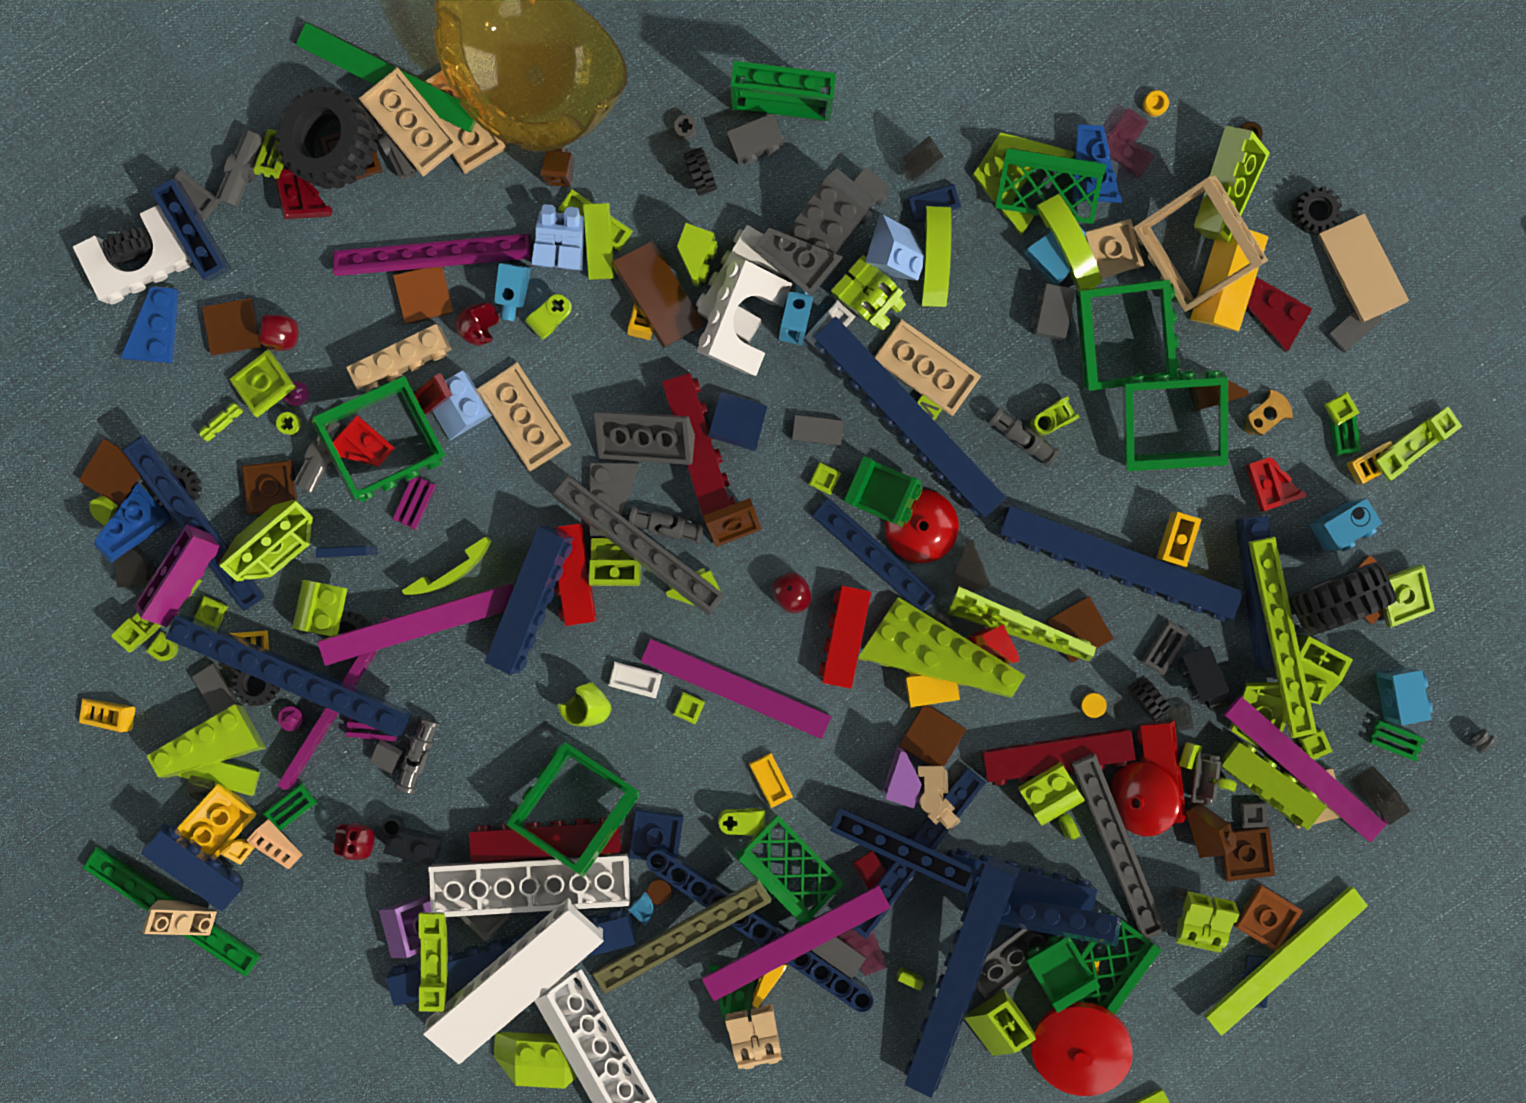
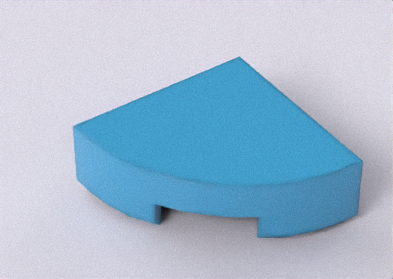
(642, 908)

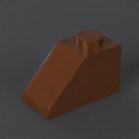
(558, 168)
(1207, 396)
(1210, 832)

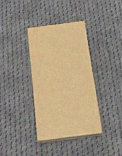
(410, 121)
(476, 146)
(1363, 268)
(927, 367)
(523, 416)

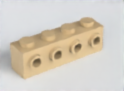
(399, 358)

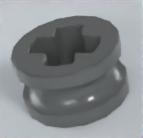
(678, 130)
(1482, 740)

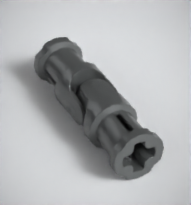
(1021, 435)
(661, 524)
(418, 751)

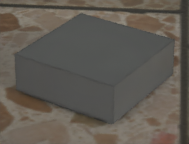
(386, 756)
(1253, 814)

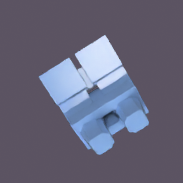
(562, 229)

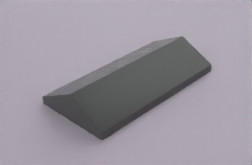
(644, 437)
(1006, 961)

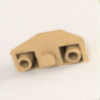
(178, 918)

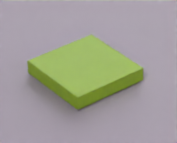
(262, 383)
(1412, 596)

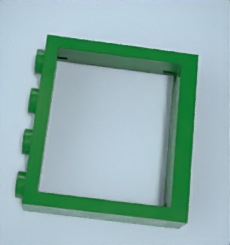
(782, 90)
(1086, 330)
(368, 399)
(1175, 460)
(545, 778)

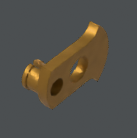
(1256, 420)

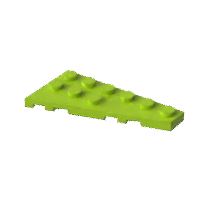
(988, 614)
(930, 649)

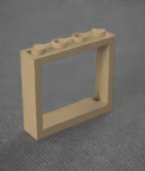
(1234, 222)

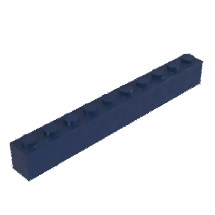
(909, 416)
(1120, 563)
(288, 675)
(465, 966)
(961, 976)

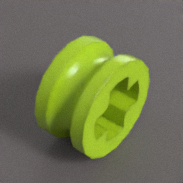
(296, 423)

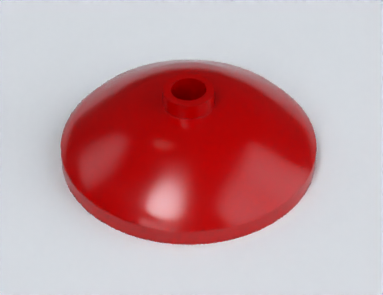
(936, 540)
(1157, 796)

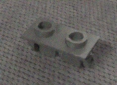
(1206, 768)

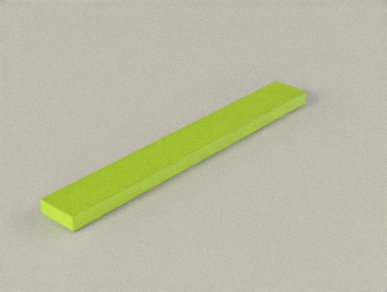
(1282, 637)
(1285, 960)

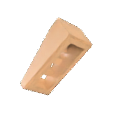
(274, 844)

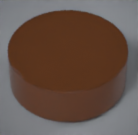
(659, 891)

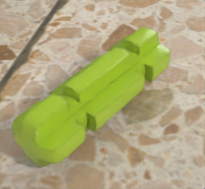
(220, 421)

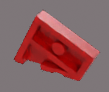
(362, 444)
(1271, 484)

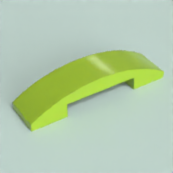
(1071, 242)
(937, 256)
(1416, 443)
(475, 554)
(137, 630)
(433, 961)

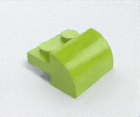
(612, 565)
(319, 608)
(1051, 794)

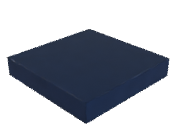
(737, 421)
(346, 551)
(654, 830)

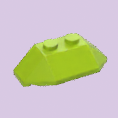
(269, 542)
(533, 1060)

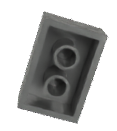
(832, 212)

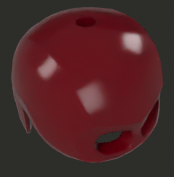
(475, 321)
(279, 332)
(795, 600)
(354, 841)

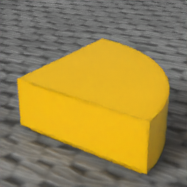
(237, 850)

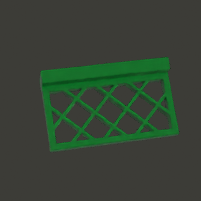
(1053, 163)
(771, 881)
(1130, 975)

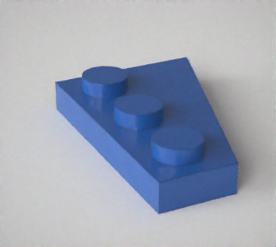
(1093, 146)
(154, 328)
(132, 524)

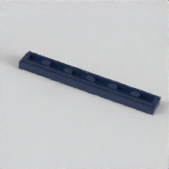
(874, 554)

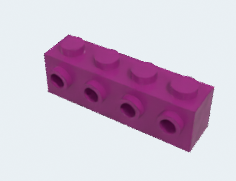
(176, 576)

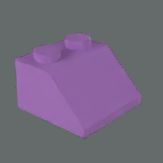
(902, 781)
(402, 926)

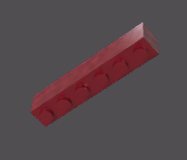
(704, 471)
(1034, 758)
(568, 839)

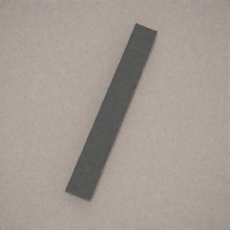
(638, 545)
(1118, 845)

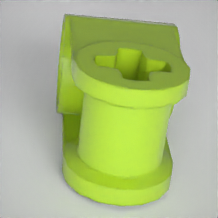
(545, 319)
(1057, 415)
(748, 821)

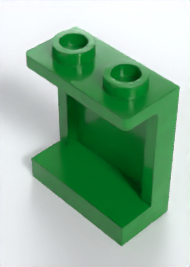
(883, 492)
(1061, 971)

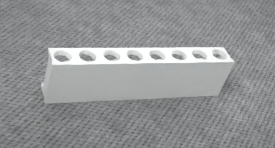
(527, 885)
(513, 984)
(589, 1045)

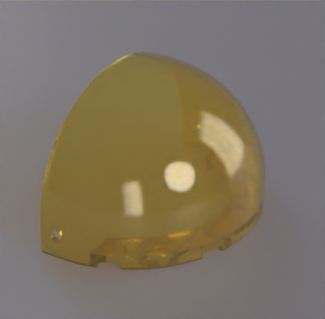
(530, 68)

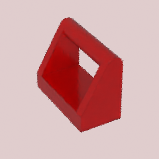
(996, 642)

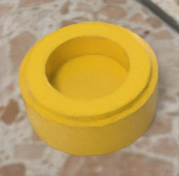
(1155, 103)
(1093, 705)

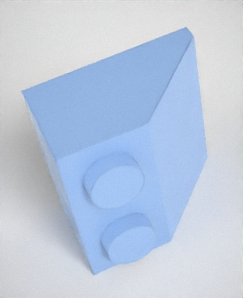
(895, 250)
(463, 408)

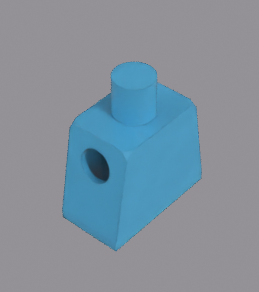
(1049, 258)
(514, 278)
(796, 316)

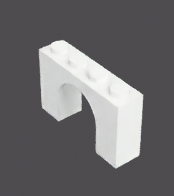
(111, 282)
(744, 322)
(719, 338)

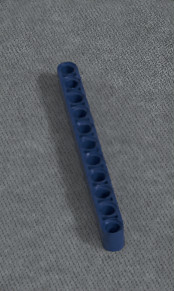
(746, 927)

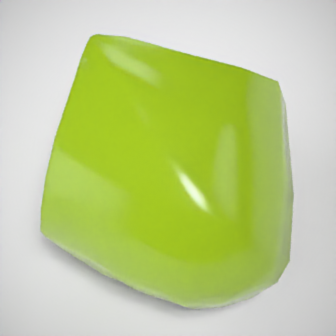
(587, 707)

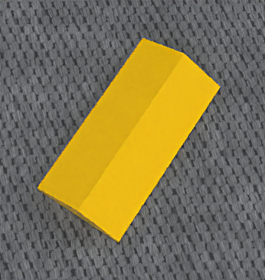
(1229, 305)
(217, 820)

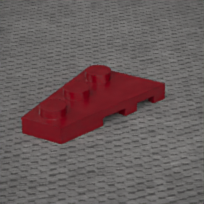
(1277, 312)

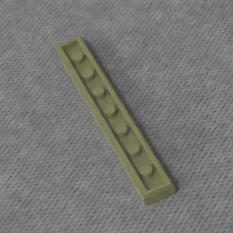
(682, 936)

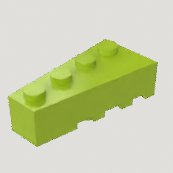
(1237, 169)
(213, 741)
(1271, 785)

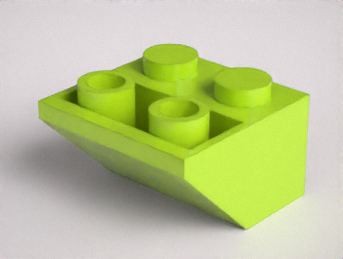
(696, 249)
(1322, 662)
(1001, 1025)

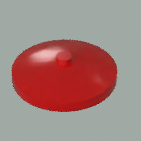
(1082, 1049)

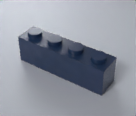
(191, 229)
(193, 866)

